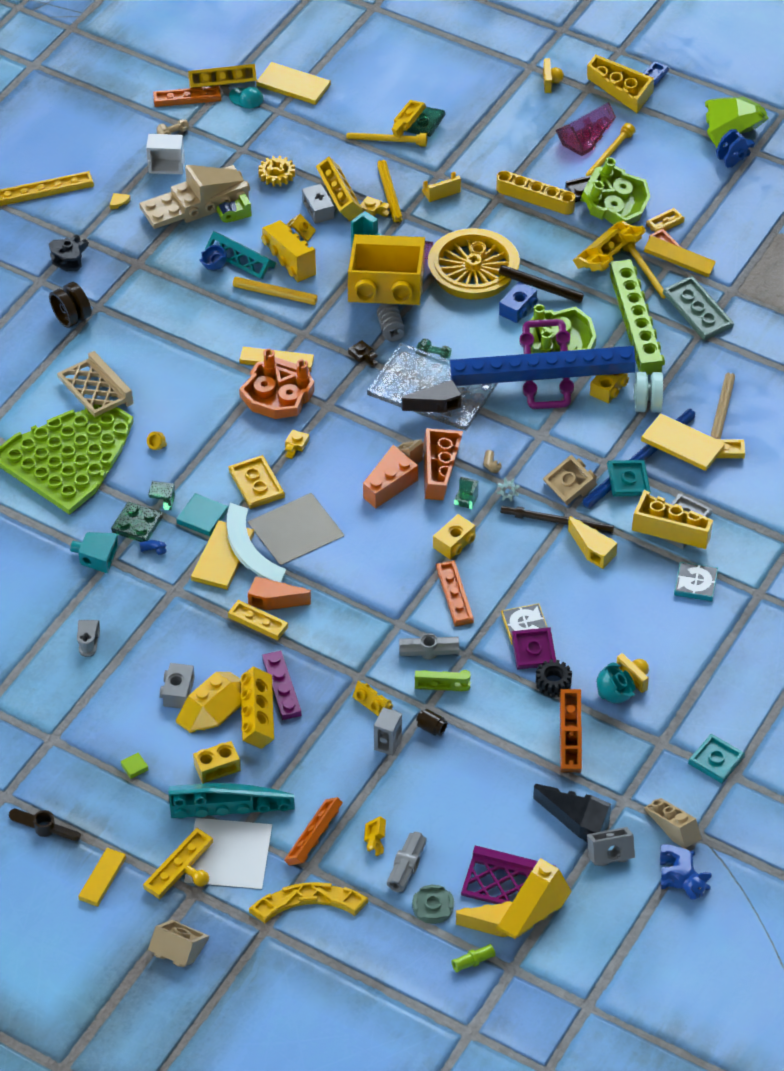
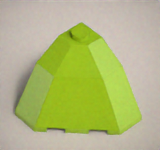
(733, 113)

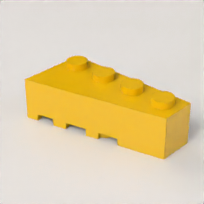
(621, 82)
(290, 251)
(671, 522)

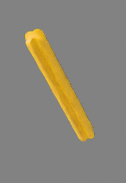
(389, 191)
(274, 290)

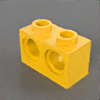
(608, 386)
(212, 763)

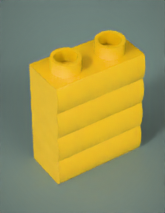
(386, 269)

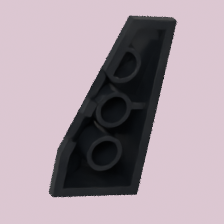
(577, 813)

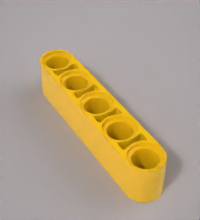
(535, 192)

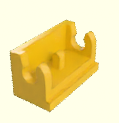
(443, 188)

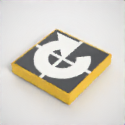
(523, 618)

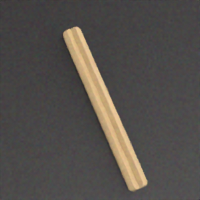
(723, 405)

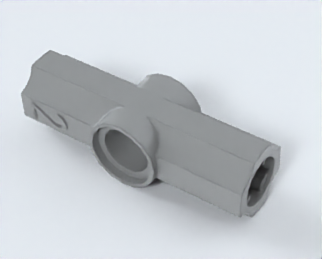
(429, 646)
(406, 862)

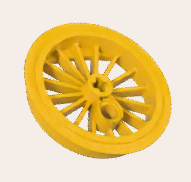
(476, 264)

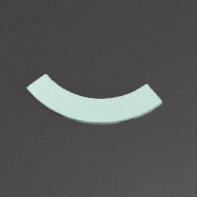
(245, 549)

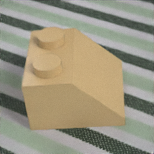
(177, 943)

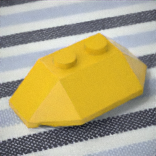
(211, 702)

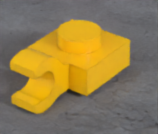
(375, 206)
(295, 441)
(373, 833)

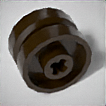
(70, 304)

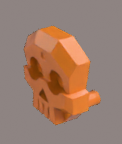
(277, 387)

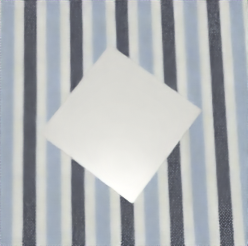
(236, 853)

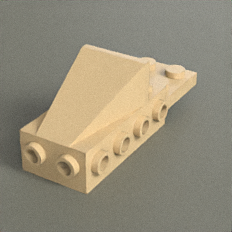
(196, 196)

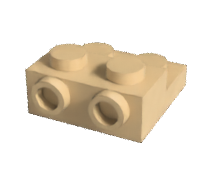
(570, 479)

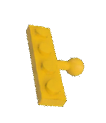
(180, 863)

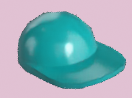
(246, 97)

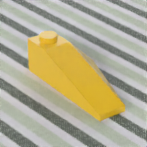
(538, 897)

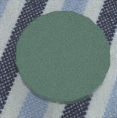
(433, 904)

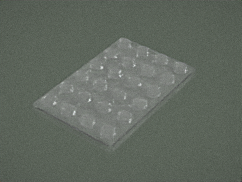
(414, 370)

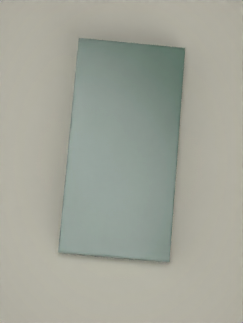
(698, 308)

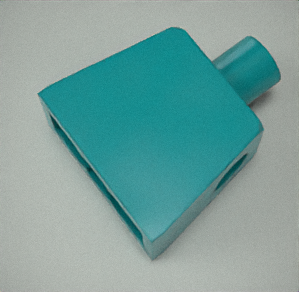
(96, 550)

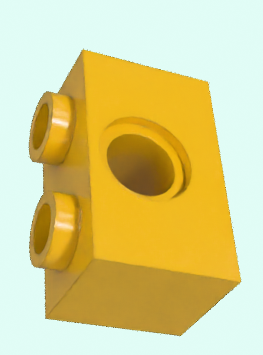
(454, 536)

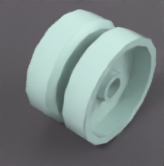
(648, 391)

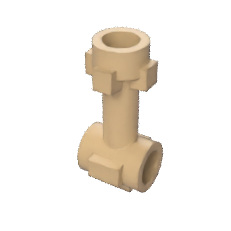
(182, 126)

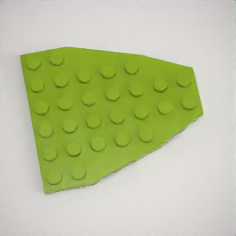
(67, 455)

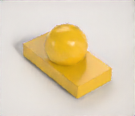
(550, 75)
(637, 669)

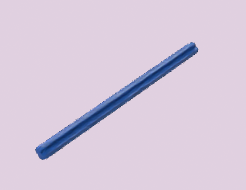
(643, 454)

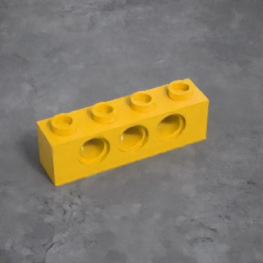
(222, 76)
(339, 188)
(257, 707)

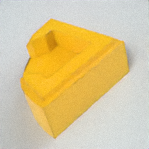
(119, 200)

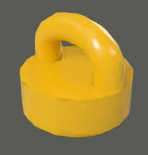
(156, 440)

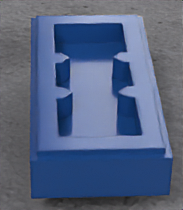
(656, 71)

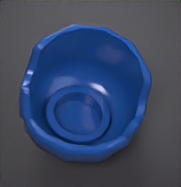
(214, 257)

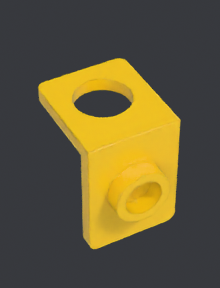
(302, 226)

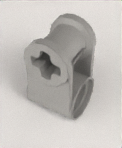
(88, 636)

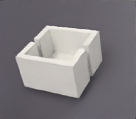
(165, 154)

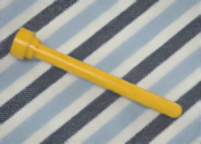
(626, 132)
(419, 139)
(630, 247)

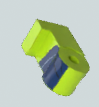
(235, 210)

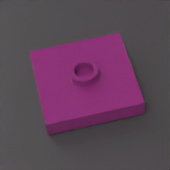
(533, 647)

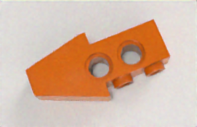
(570, 731)

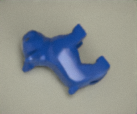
(682, 872)

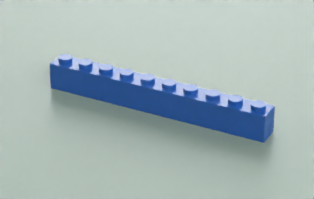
(543, 366)

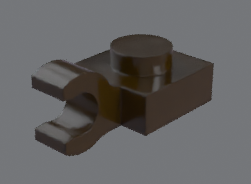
(363, 352)

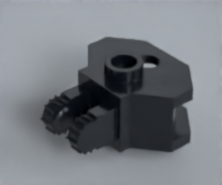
(68, 251)

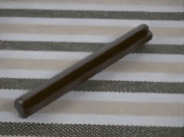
(541, 283)

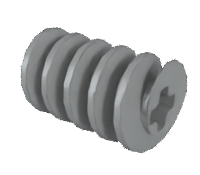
(390, 321)

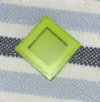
(134, 765)

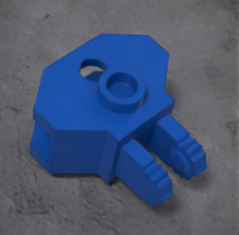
(735, 148)

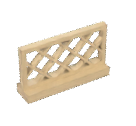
(107, 378)

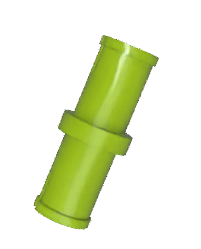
(473, 958)

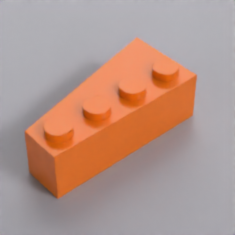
(439, 455)

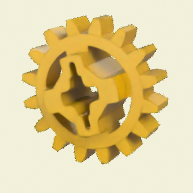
(276, 171)

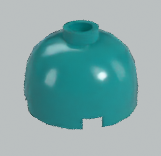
(615, 684)

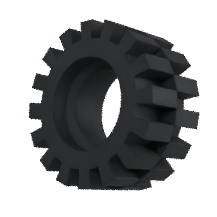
(550, 669)

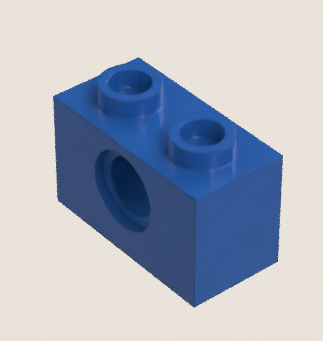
(518, 302)

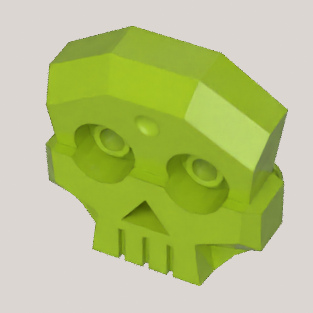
(606, 190)
(577, 324)

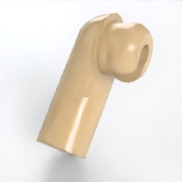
(488, 462)

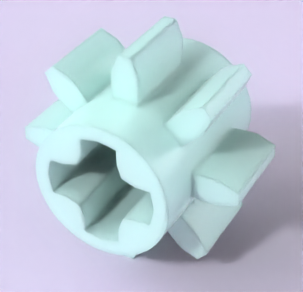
(508, 495)

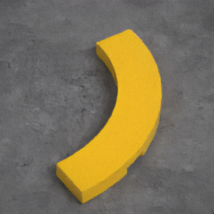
(307, 894)

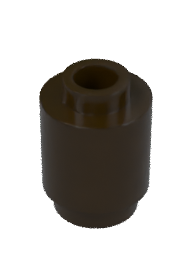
(431, 722)

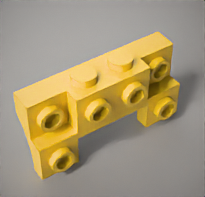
(600, 252)

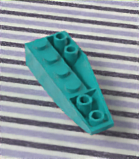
(226, 799)

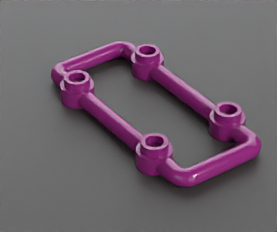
(563, 339)

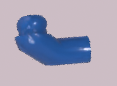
(153, 544)

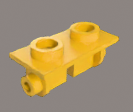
(370, 699)

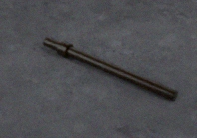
(520, 512)

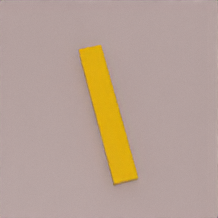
(46, 188)

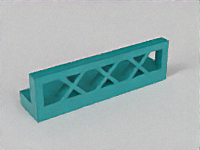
(251, 254)

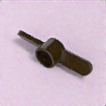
(46, 830)

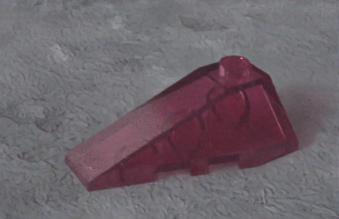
(586, 130)

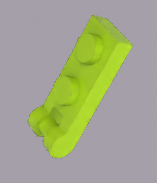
(443, 680)

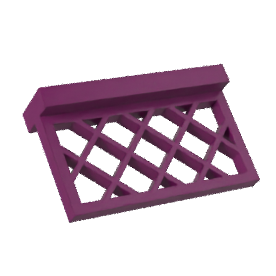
(497, 860)

